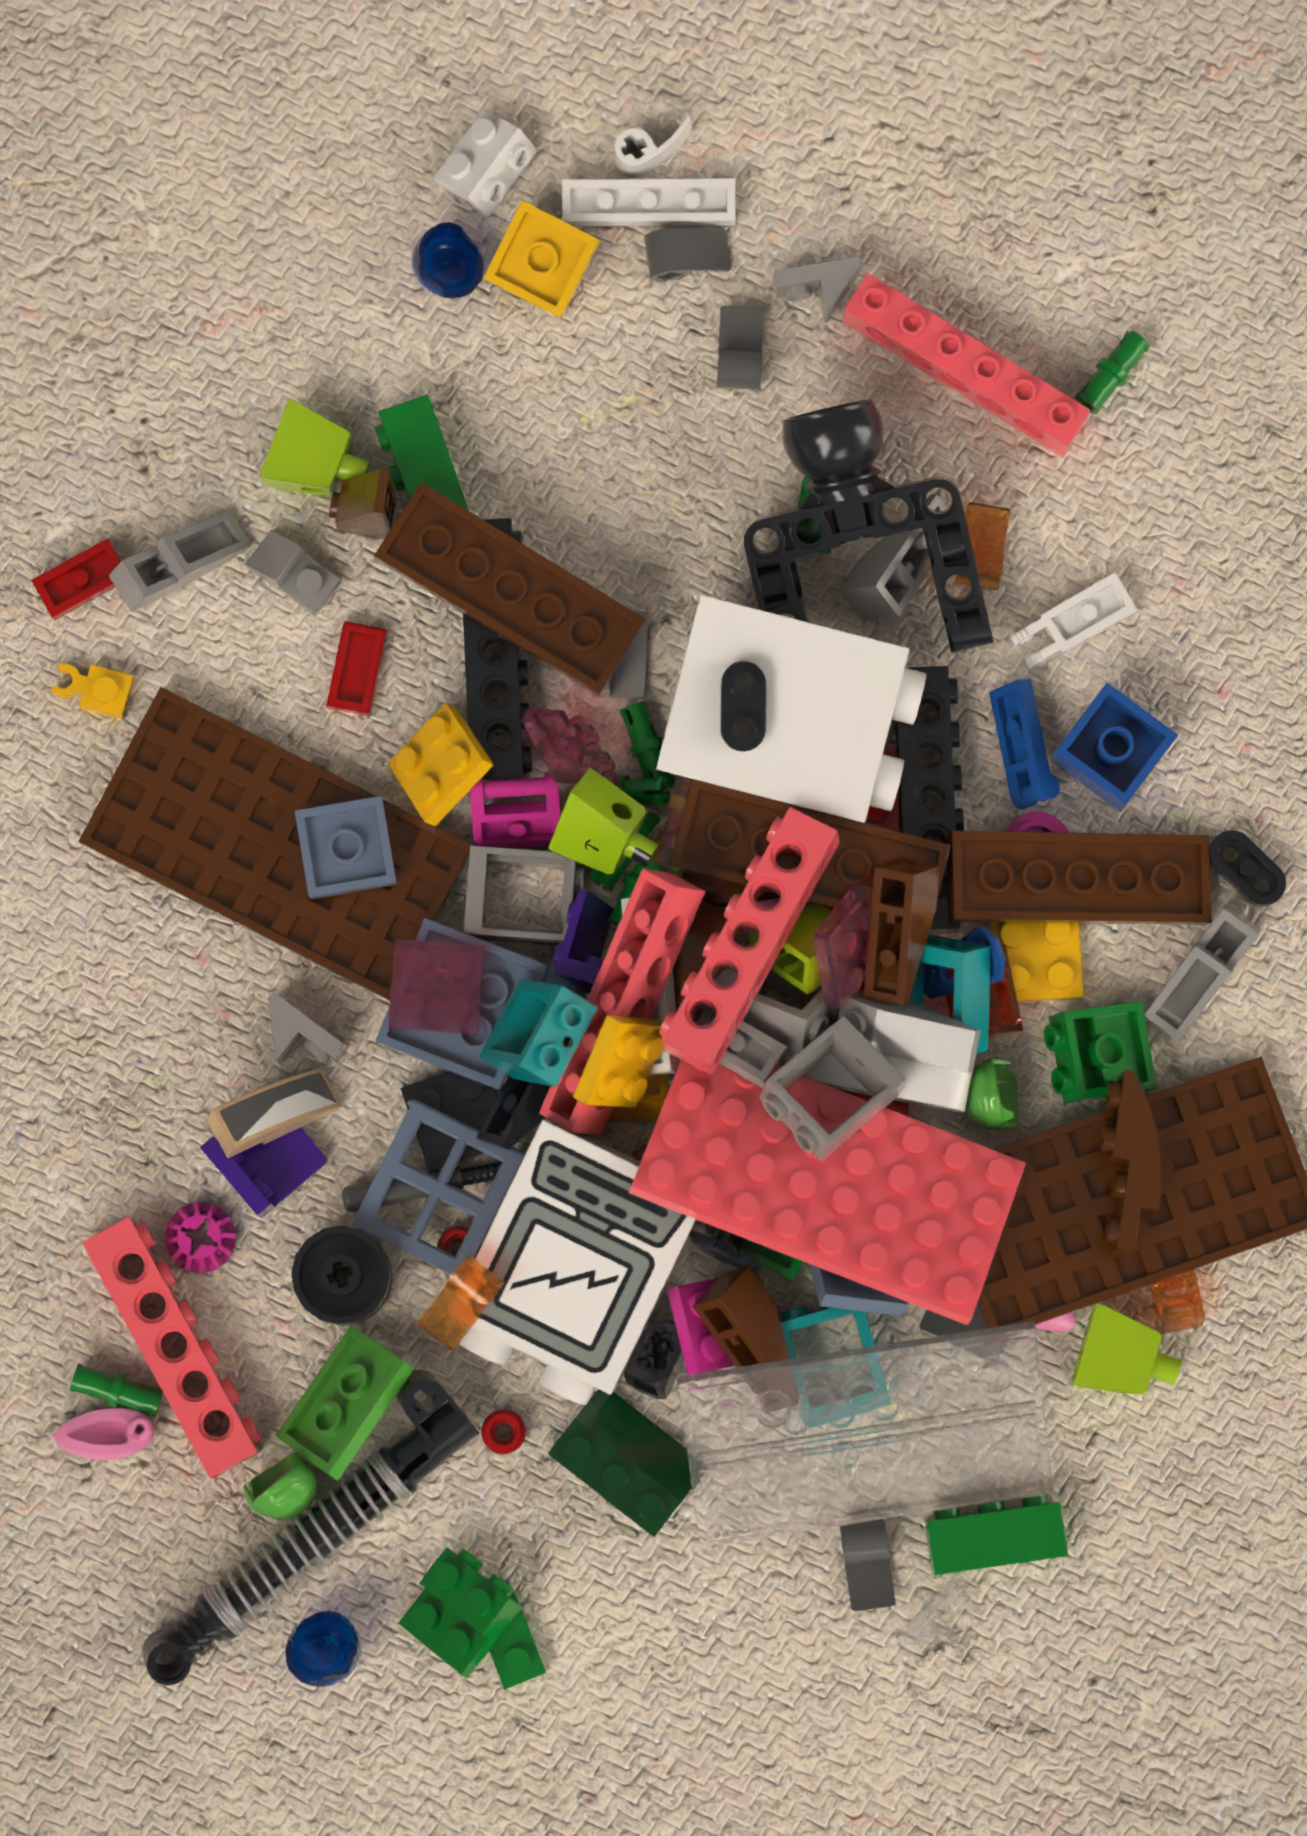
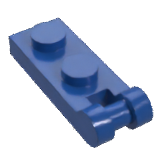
(1022, 744)

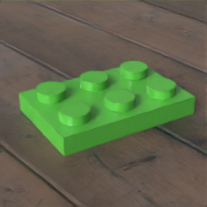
(344, 1402)

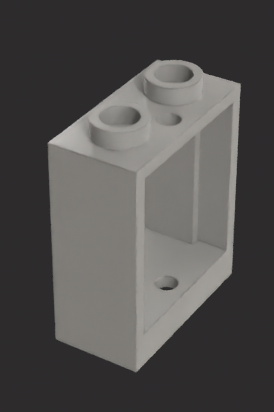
(477, 885)
(782, 1022)
(859, 1059)

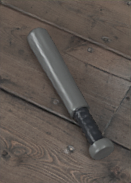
(400, 1192)

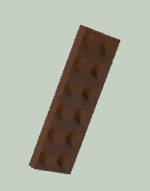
(510, 588)
(729, 827)
(1079, 878)

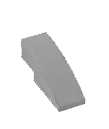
(179, 559)
(1202, 972)

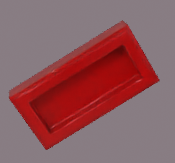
(356, 668)

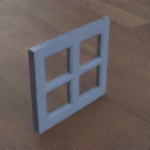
(436, 1188)

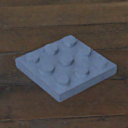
(461, 1052)

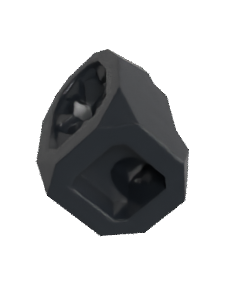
(655, 1360)

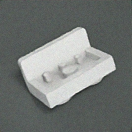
(486, 162)

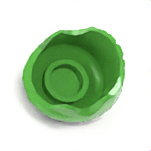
(993, 1095)
(282, 1489)

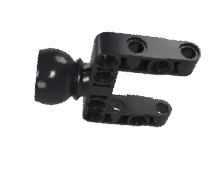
(847, 500)

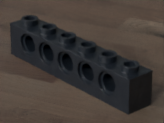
(483, 675)
(943, 778)

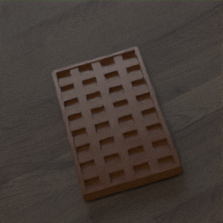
(218, 824)
(1224, 1190)

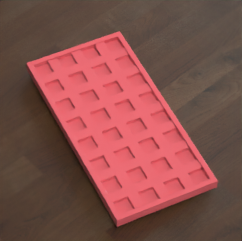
(885, 1208)

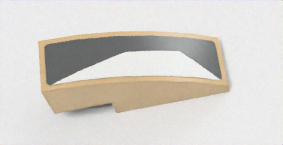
(272, 1111)

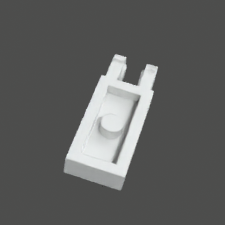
(1078, 619)

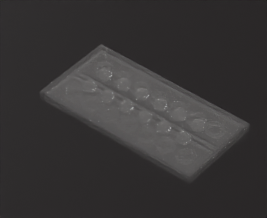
(866, 1434)

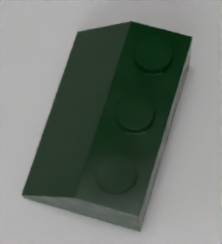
(626, 1460)

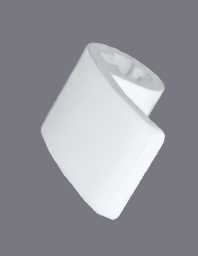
(650, 155)

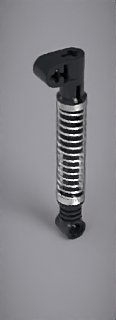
(387, 1477)

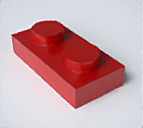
(77, 579)

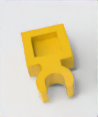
(101, 690)

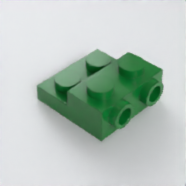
(1096, 1048)
(460, 1611)

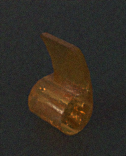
(988, 534)
(461, 1302)

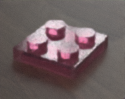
(843, 946)
(436, 987)

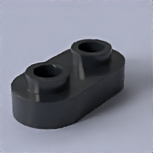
(743, 706)
(1250, 865)

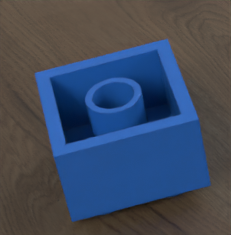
(1113, 747)

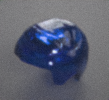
(447, 261)
(323, 1649)

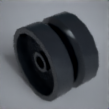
(316, 1270)

